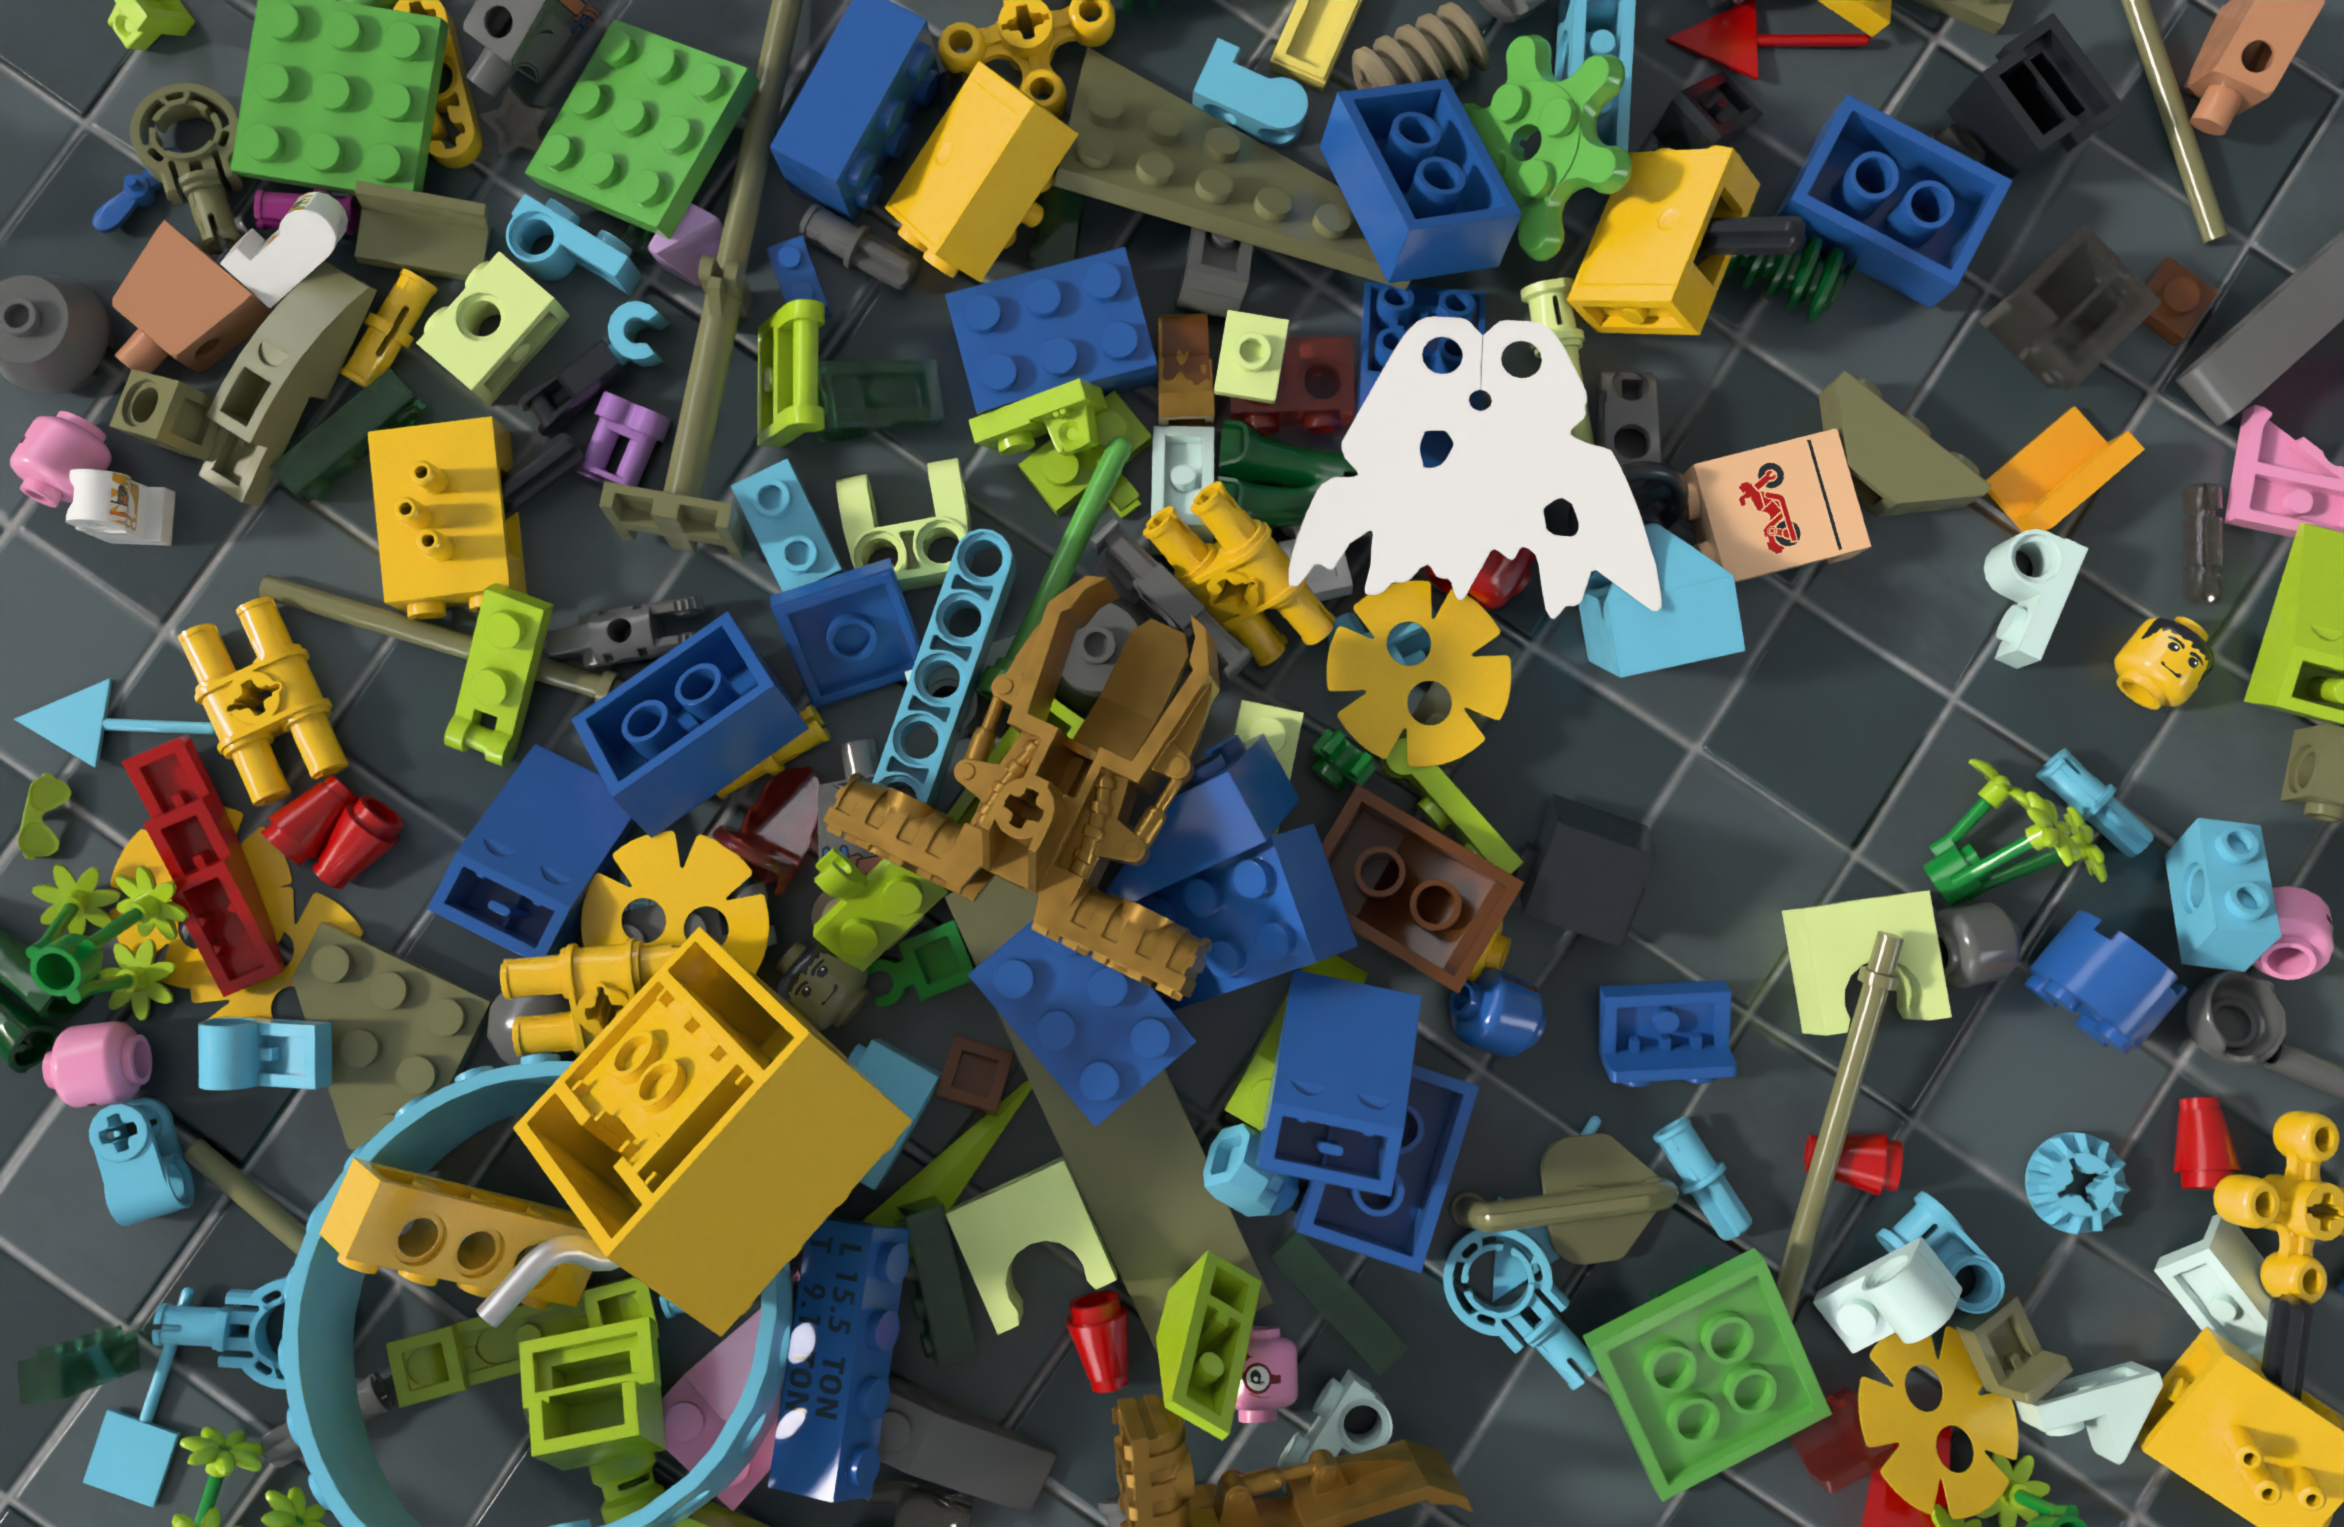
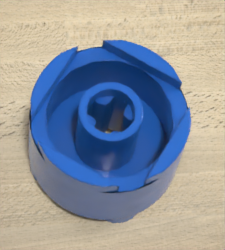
(2107, 981)

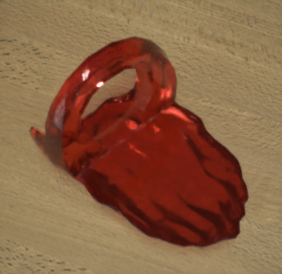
(777, 827)

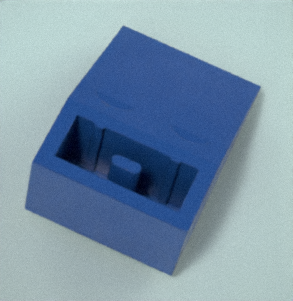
(1387, 317)
(534, 857)
(1340, 1083)

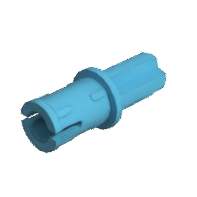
(2095, 802)
(1703, 1178)

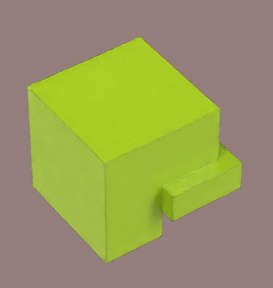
(594, 1394)

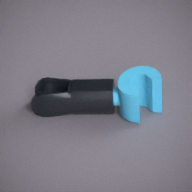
(596, 367)

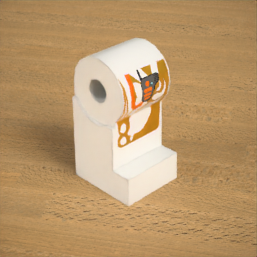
(290, 254)
(120, 509)

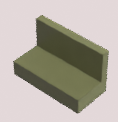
(421, 231)

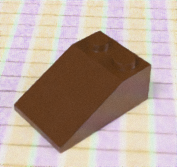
(1415, 889)

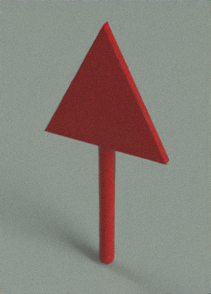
(1733, 39)

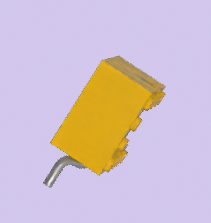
(700, 1139)

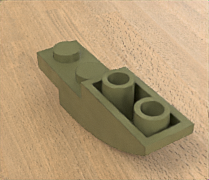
(281, 366)

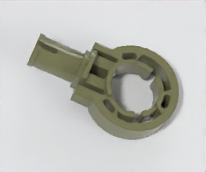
(197, 170)

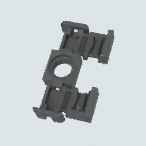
(1140, 577)

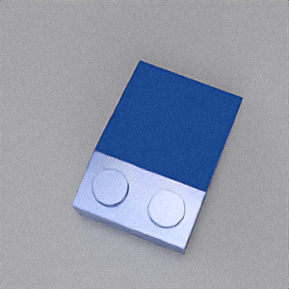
(1222, 811)

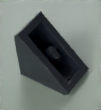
(1706, 115)

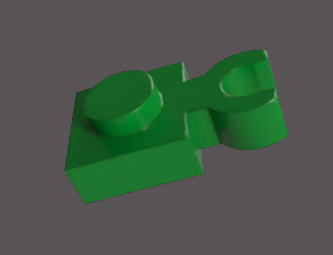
(1340, 761)
(931, 962)

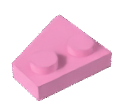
(2282, 480)

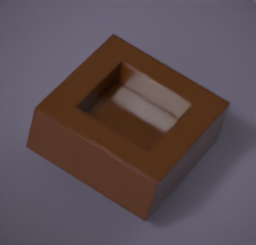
(2183, 298)
(975, 1075)

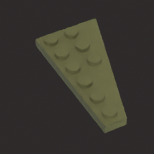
(1192, 169)

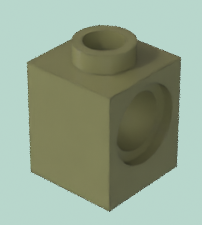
(166, 415)
(2316, 772)

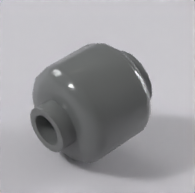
(1977, 943)

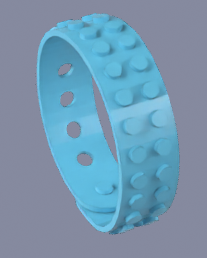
(324, 1298)

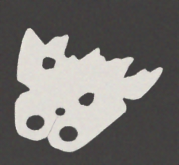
(1492, 483)

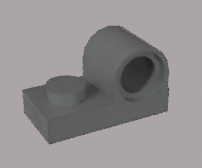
(1214, 274)

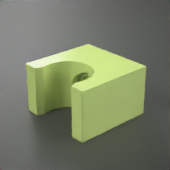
(1838, 938)
(1019, 1213)

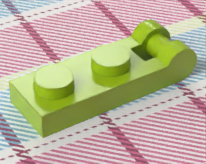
(500, 673)
(1448, 808)

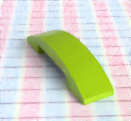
(475, 1352)

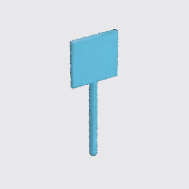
(132, 1451)

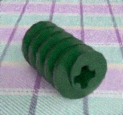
(1800, 273)

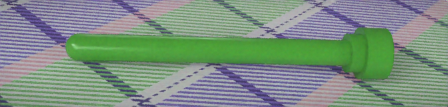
(1067, 554)

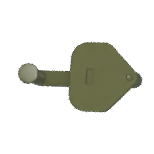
(1591, 1200)

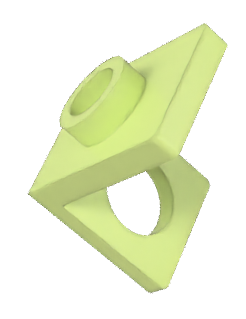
(1251, 357)

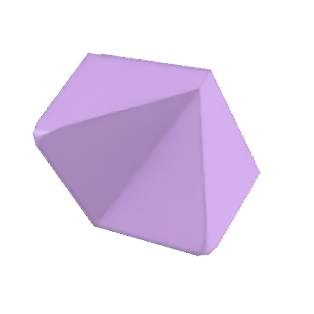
(695, 236)

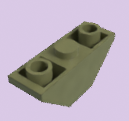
(1892, 454)

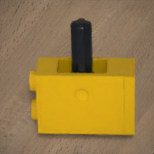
(1671, 241)

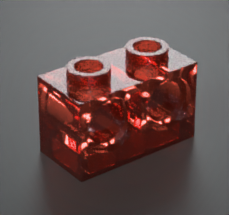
(1293, 404)

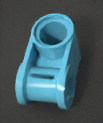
(142, 1171)
(1952, 1247)

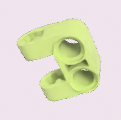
(907, 538)

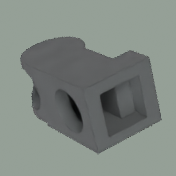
(1628, 418)

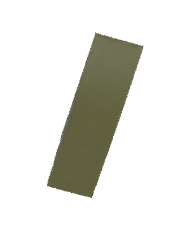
(1133, 1168)

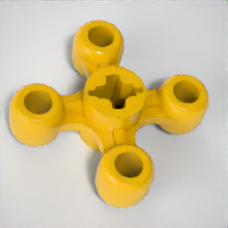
(1031, 55)
(2291, 1204)

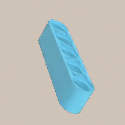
(941, 650)

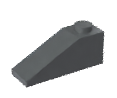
(960, 1449)

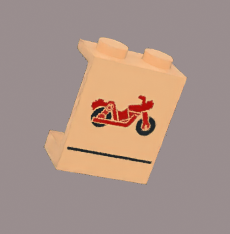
(1776, 507)

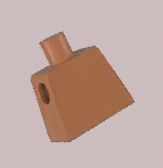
(2246, 57)
(183, 306)

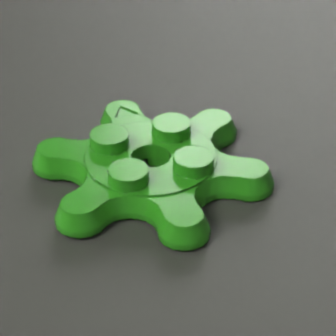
(1570, 148)

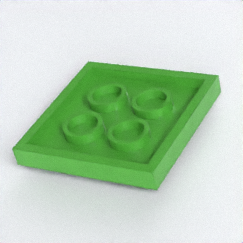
(339, 95)
(642, 127)
(1708, 1374)

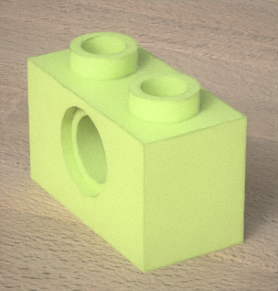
(495, 360)

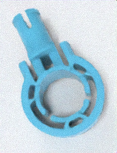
(221, 1331)
(1547, 1332)

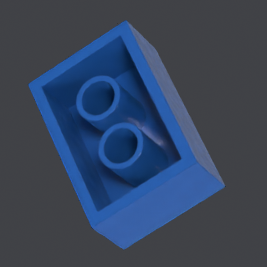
(857, 107)
(1419, 180)
(1894, 201)
(1053, 329)
(688, 725)
(1261, 911)
(1082, 1020)
(1401, 1225)

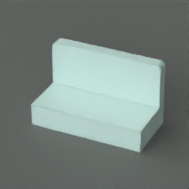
(2221, 1285)

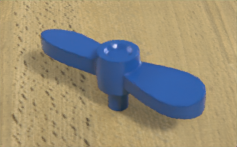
(138, 191)

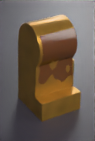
(1185, 371)

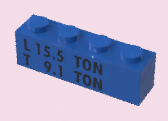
(840, 1360)

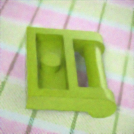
(789, 373)

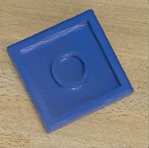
(848, 632)

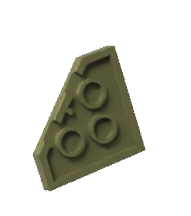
(393, 1026)

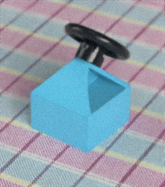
(1697, 595)

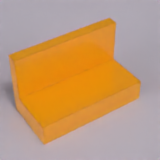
(2058, 471)

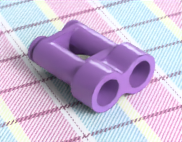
(630, 421)

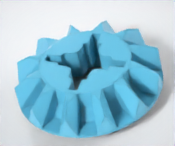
(2051, 1171)

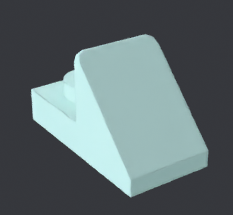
(2108, 1401)

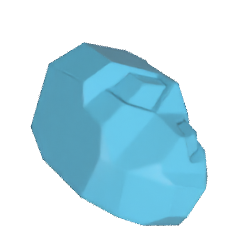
(1236, 1180)

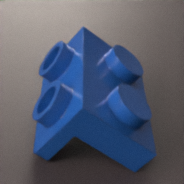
(1666, 1032)

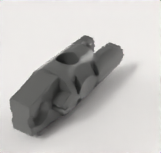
(601, 633)

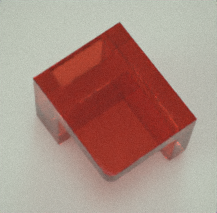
(1836, 1447)

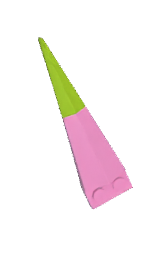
(710, 1390)

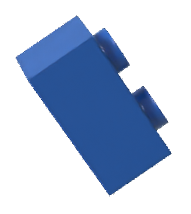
(797, 272)

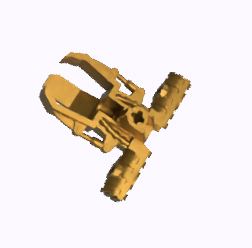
(1064, 803)
(1324, 1492)

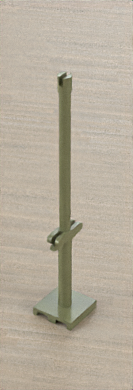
(679, 509)

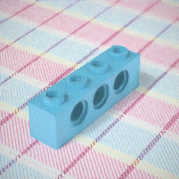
(1594, 29)

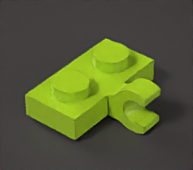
(1064, 479)
(872, 907)

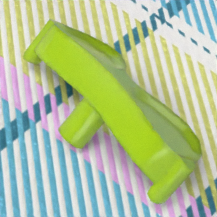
(34, 836)

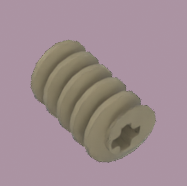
(1423, 51)

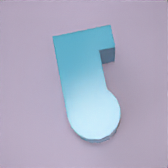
(1250, 102)

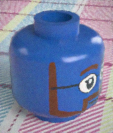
(1498, 1013)

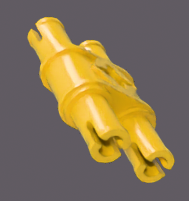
(1238, 574)
(234, 694)
(579, 977)

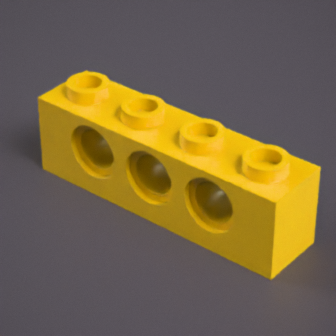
(382, 1200)

